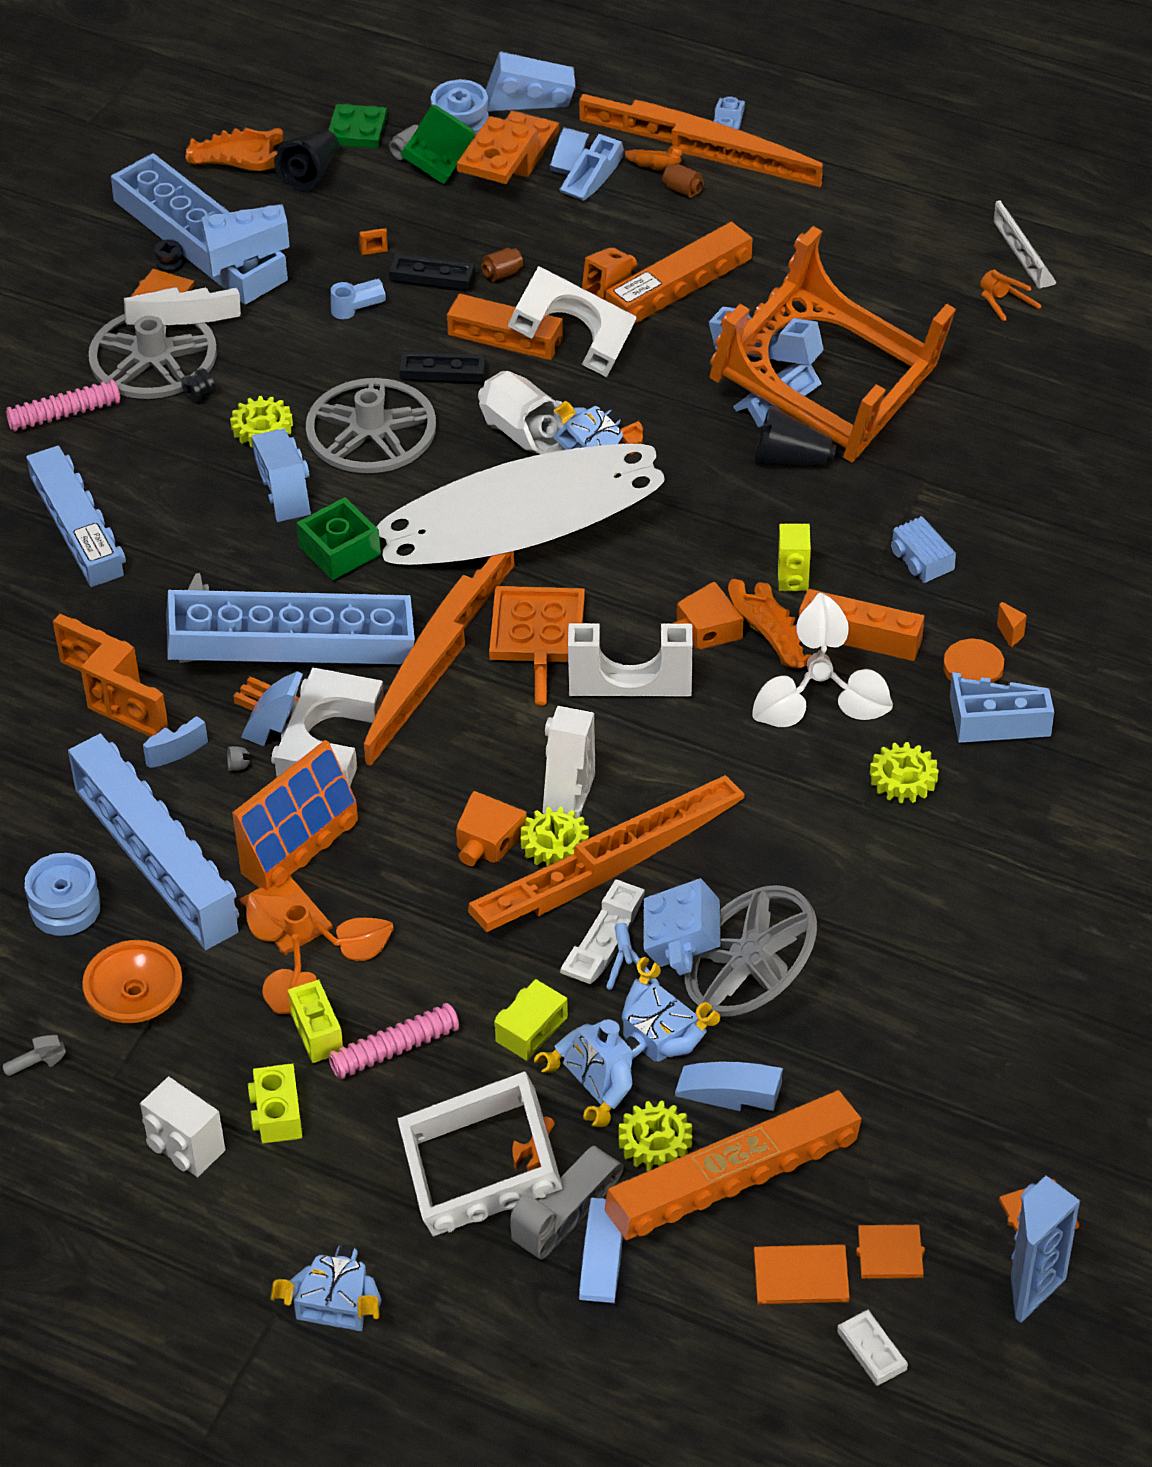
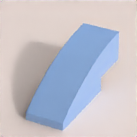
(593, 167)
(272, 709)
(731, 1084)
(600, 1255)

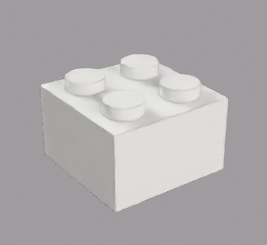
(182, 1127)

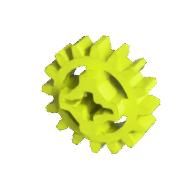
(260, 418)
(904, 772)
(552, 835)
(655, 1135)

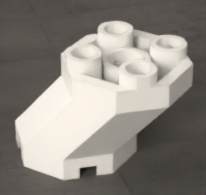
(521, 412)

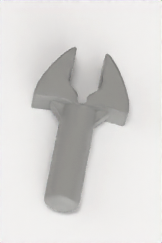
(45, 1049)

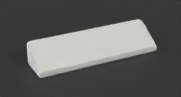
(1022, 247)

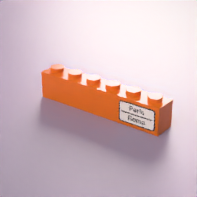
(682, 272)

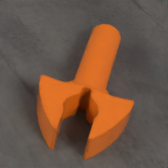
(540, 667)
(524, 1150)

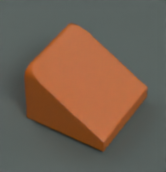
(373, 241)
(1011, 623)

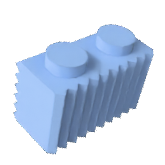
(923, 549)

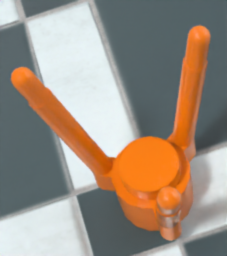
(998, 285)

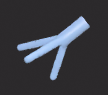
(626, 951)

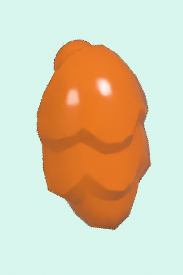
(655, 159)

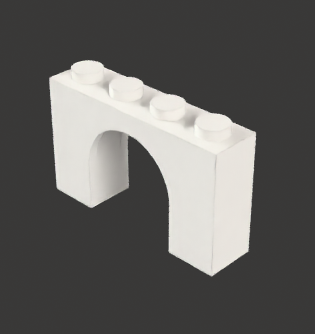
(553, 294)
(596, 675)
(323, 697)

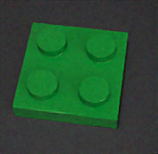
(358, 125)

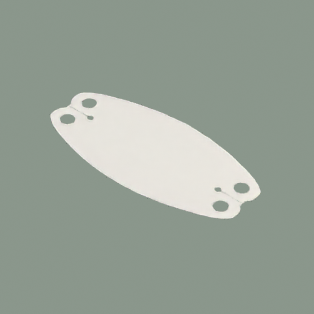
(520, 504)

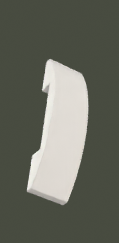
(600, 943)

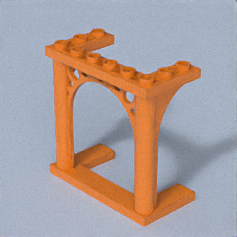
(813, 288)

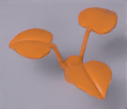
(273, 915)

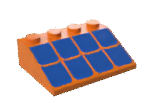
(294, 818)

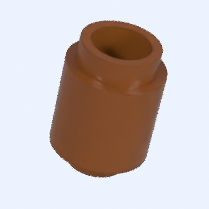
(682, 180)
(501, 264)

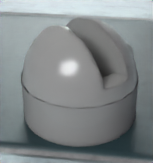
(235, 758)

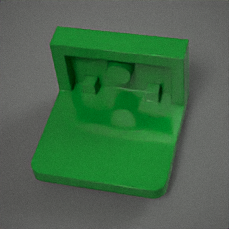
(438, 143)

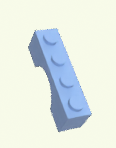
(797, 342)

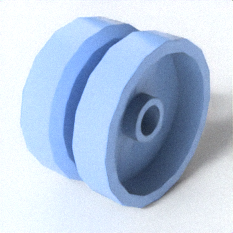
(464, 101)
(62, 894)

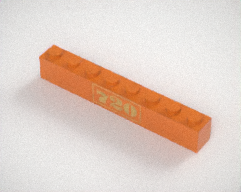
(732, 1165)

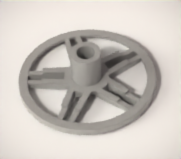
(148, 349)
(371, 422)
(755, 950)

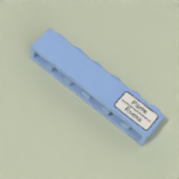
(75, 516)

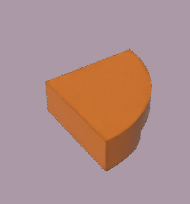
(632, 434)

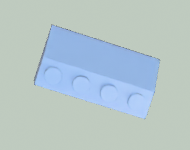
(1042, 1244)

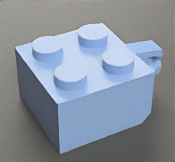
(681, 924)

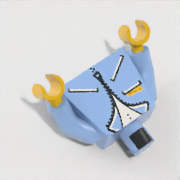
(587, 427)
(658, 1021)
(599, 1062)
(332, 1291)

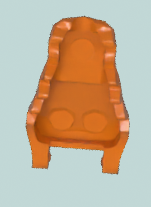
(241, 149)
(771, 620)

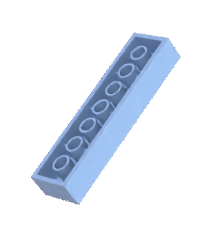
(174, 211)
(288, 627)
(154, 841)

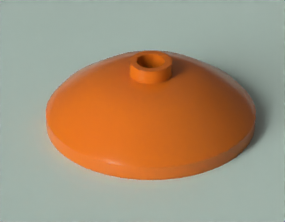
(132, 969)

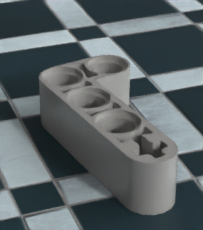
(546, 1222)

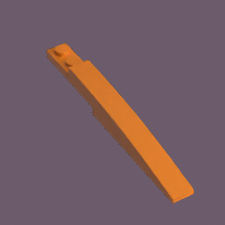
(702, 138)
(434, 651)
(606, 855)

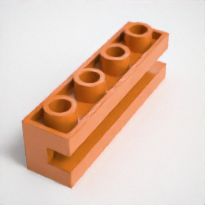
(487, 324)

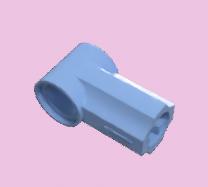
(349, 297)

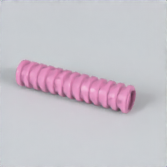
(63, 405)
(393, 1041)

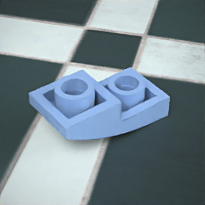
(729, 112)
(568, 150)
(170, 746)

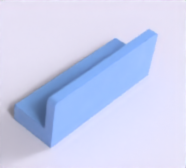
(797, 376)

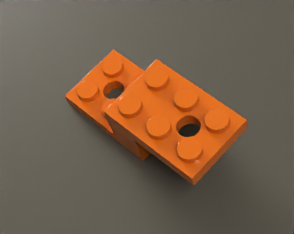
(508, 147)
(110, 676)

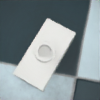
(872, 1347)

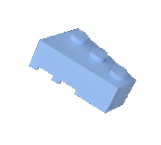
(528, 84)
(244, 234)
(283, 472)
(999, 711)

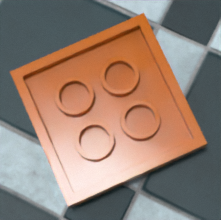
(534, 620)

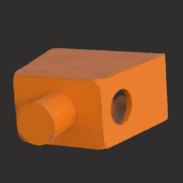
(606, 270)
(711, 616)
(488, 829)

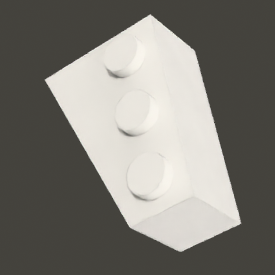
(569, 759)

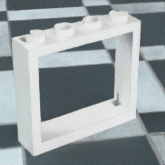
(465, 1111)

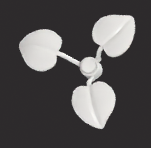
(822, 625)

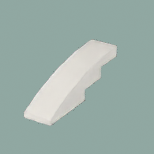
(183, 307)

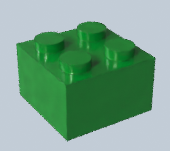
(338, 538)

